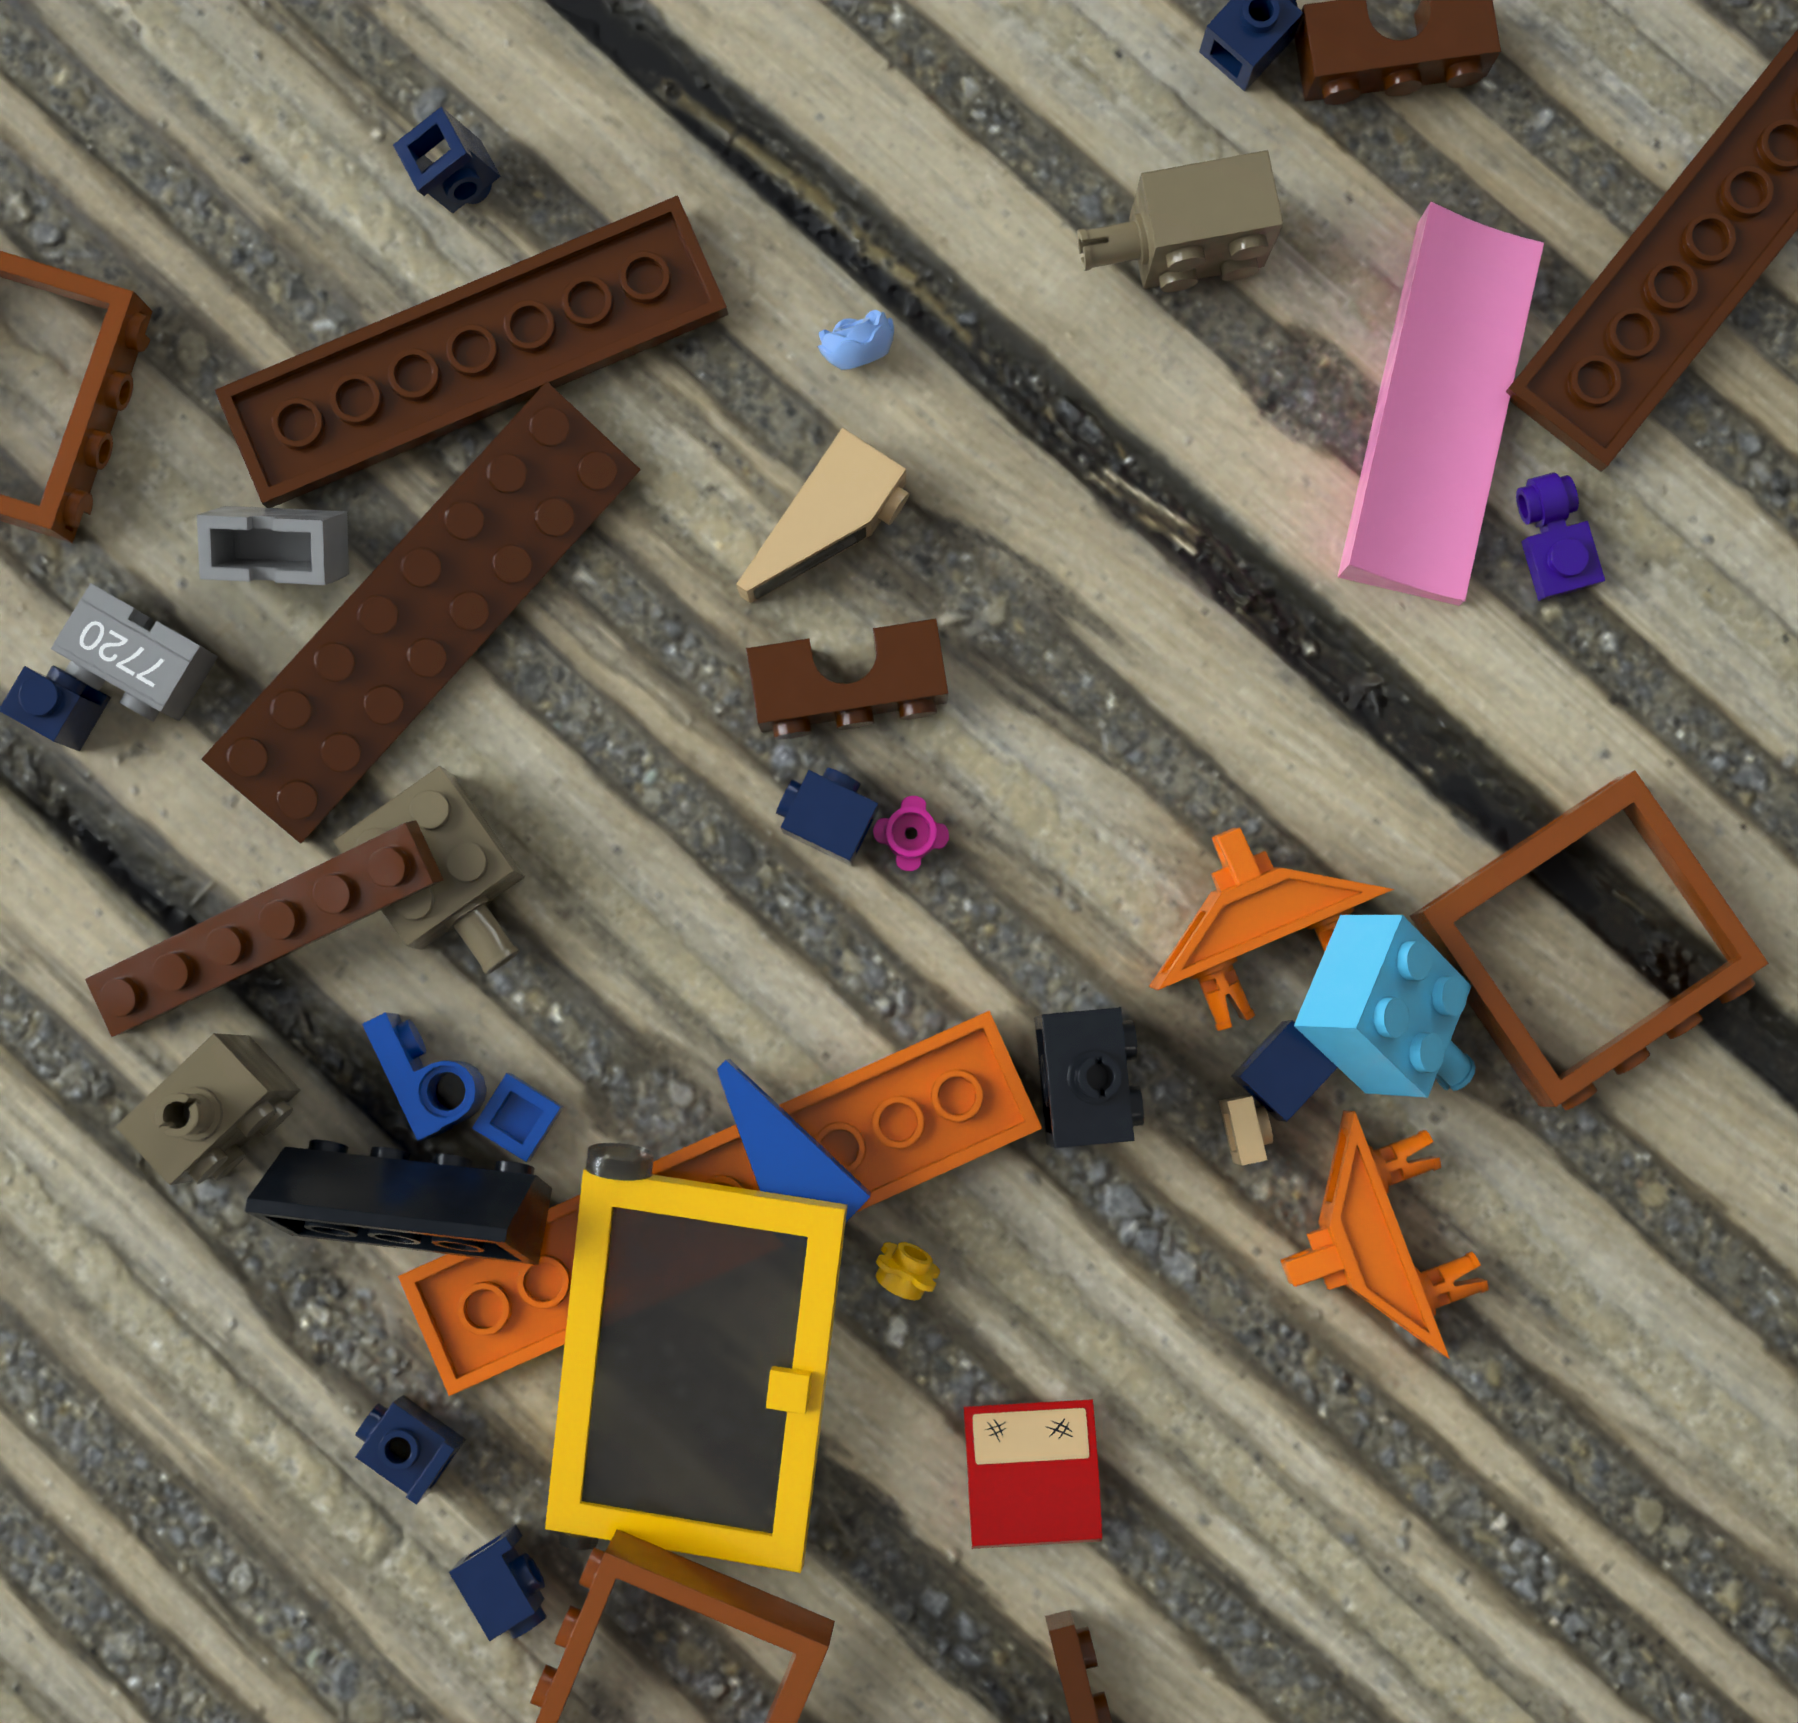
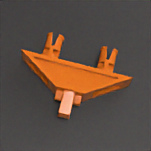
(1250, 910)
(1364, 1245)

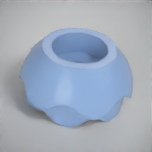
(857, 341)

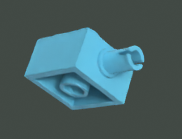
(1387, 1008)

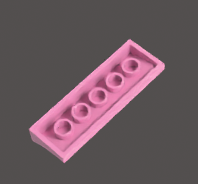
(1441, 408)

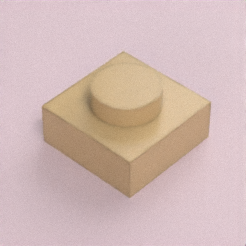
(1246, 1129)

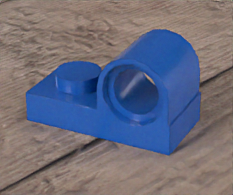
(415, 1086)

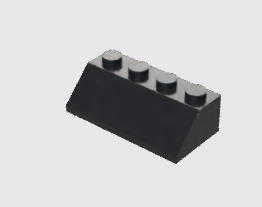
(405, 1202)

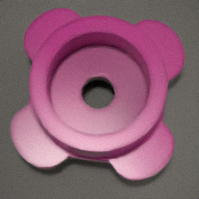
(911, 815)

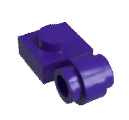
(1562, 555)

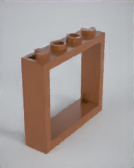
(102, 394)
(1673, 1018)
(699, 1590)

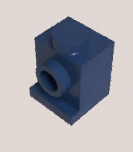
(456, 177)
(55, 705)
(430, 1441)
(501, 1586)

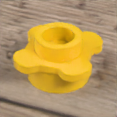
(906, 1270)

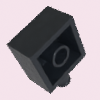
(1087, 1077)

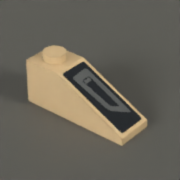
(831, 512)

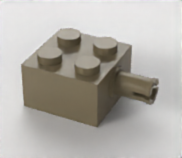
(1194, 224)
(468, 857)
(210, 1110)

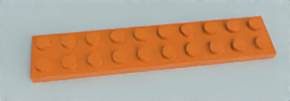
(883, 1123)

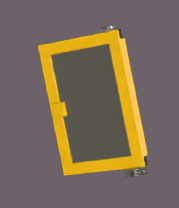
(693, 1364)

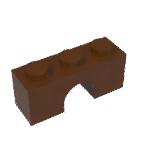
(1348, 57)
(795, 695)

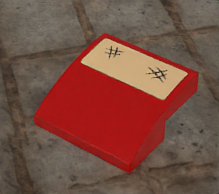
(1032, 1474)

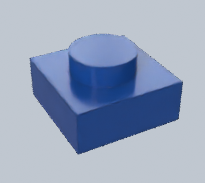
(517, 1117)

